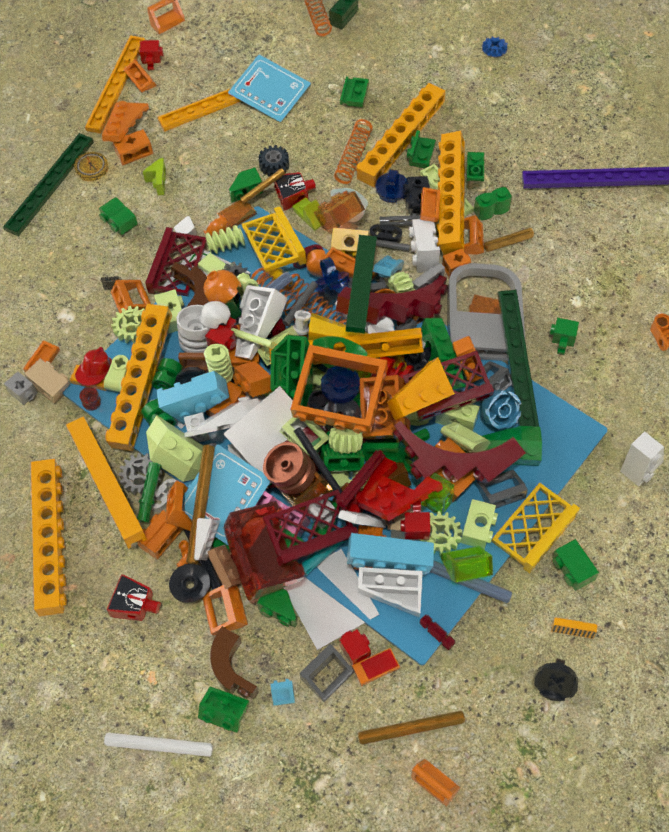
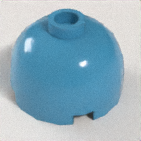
(501, 409)

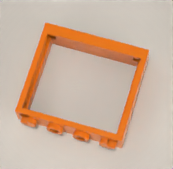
(346, 360)

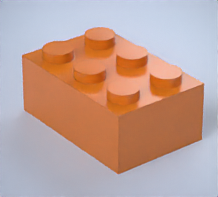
(383, 418)

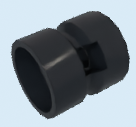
(317, 399)

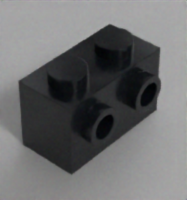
(413, 192)

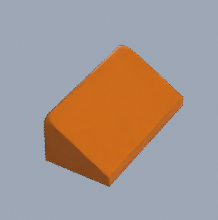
(139, 76)

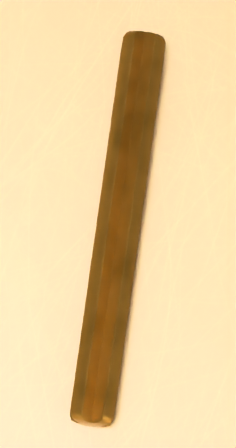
(411, 727)

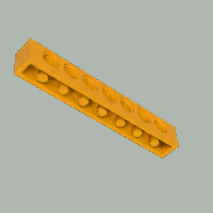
(399, 136)
(451, 192)
(142, 385)
(55, 602)

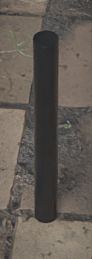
(317, 460)

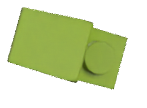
(156, 173)
(305, 210)

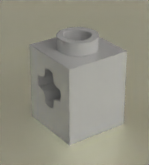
(20, 388)

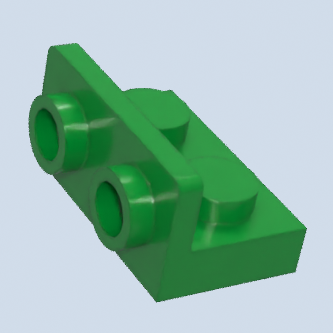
(421, 151)
(222, 709)

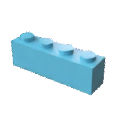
(390, 553)

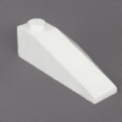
(260, 313)
(225, 418)

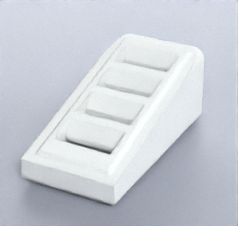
(205, 536)

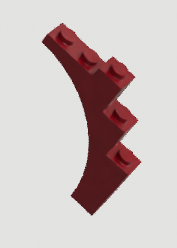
(400, 306)
(455, 465)

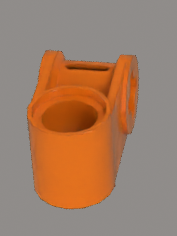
(661, 333)

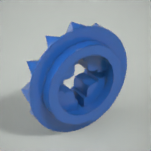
(494, 51)

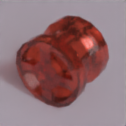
(94, 399)

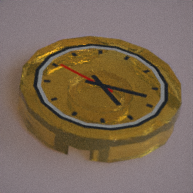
(91, 166)

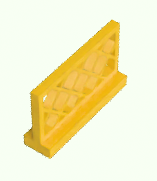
(286, 236)
(548, 539)

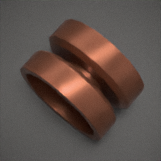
(289, 468)

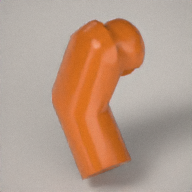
(183, 545)

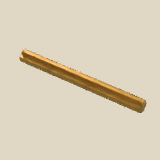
(201, 498)

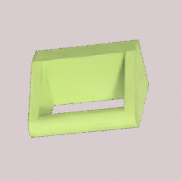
(288, 432)
(465, 438)

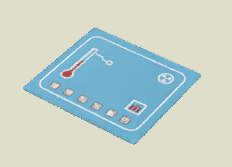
(269, 88)
(231, 488)

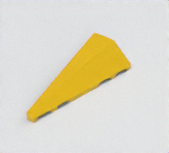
(324, 327)

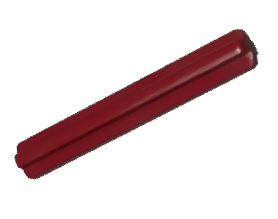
(360, 479)

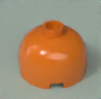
(221, 286)

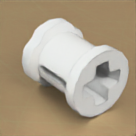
(301, 322)

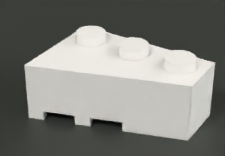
(424, 245)
(643, 459)
(392, 587)

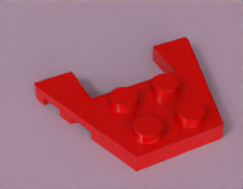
(391, 498)

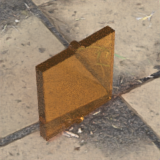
(238, 213)
(484, 305)

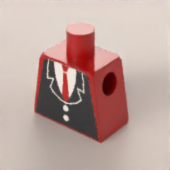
(292, 189)
(132, 600)

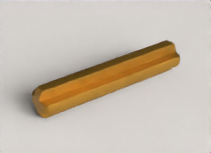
(508, 239)

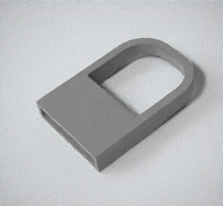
(483, 328)

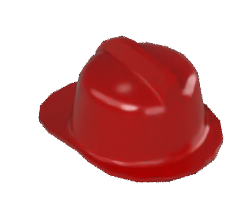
(93, 368)

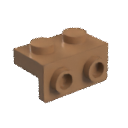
(224, 566)

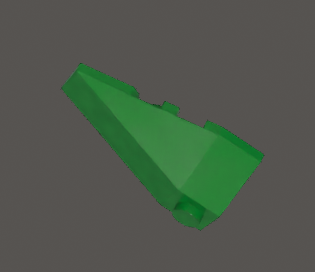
(527, 437)

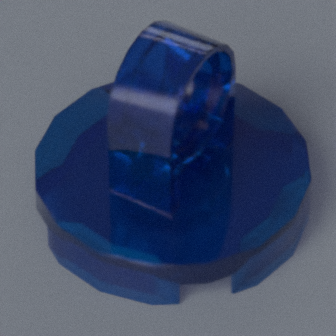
(390, 186)
(331, 278)
(340, 384)

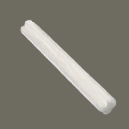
(158, 744)

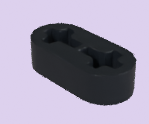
(386, 232)

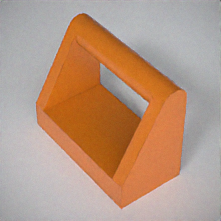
(167, 20)
(476, 243)
(122, 297)
(174, 511)
(233, 607)
(434, 782)

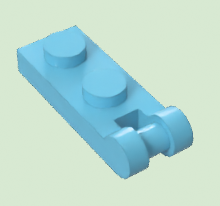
(388, 266)

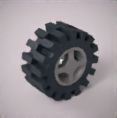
(273, 160)

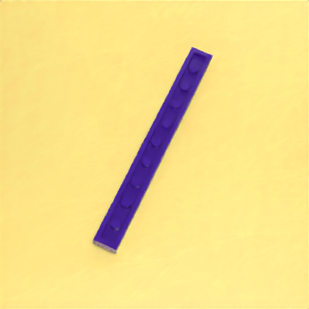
(595, 177)

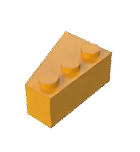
(421, 391)

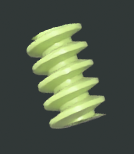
(225, 239)
(218, 360)

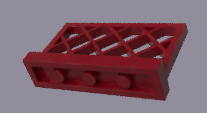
(160, 262)
(460, 399)
(311, 545)

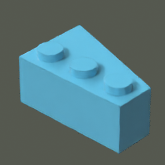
(193, 397)

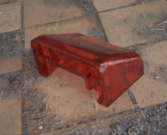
(255, 553)

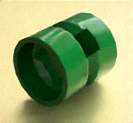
(166, 374)
(152, 410)

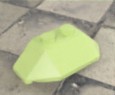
(173, 450)

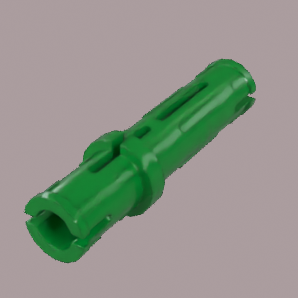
(147, 499)

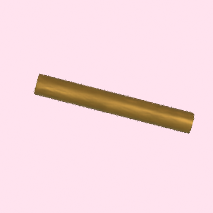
(263, 185)

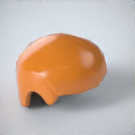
(217, 224)
(313, 262)

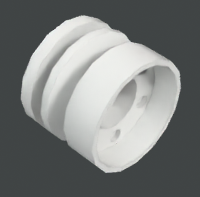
(191, 330)

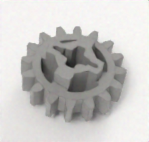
(135, 481)

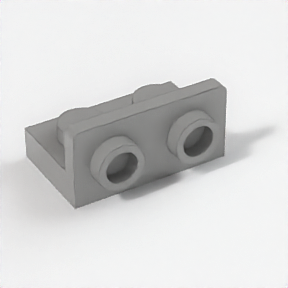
(429, 276)

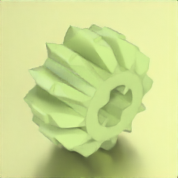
(400, 283)
(345, 440)

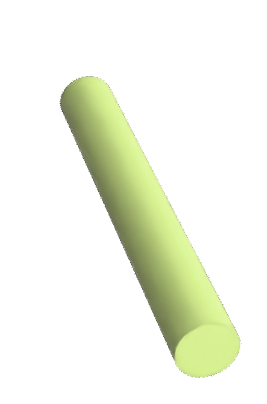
(253, 338)

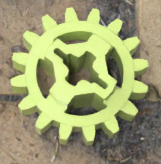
(130, 322)
(443, 524)

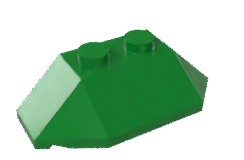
(287, 364)

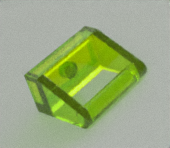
(468, 567)

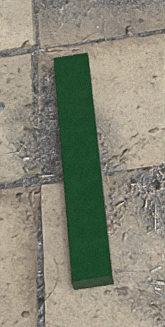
(47, 185)
(361, 284)
(517, 356)

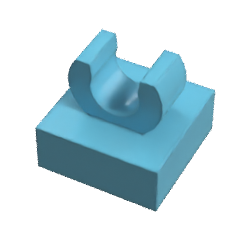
(282, 692)

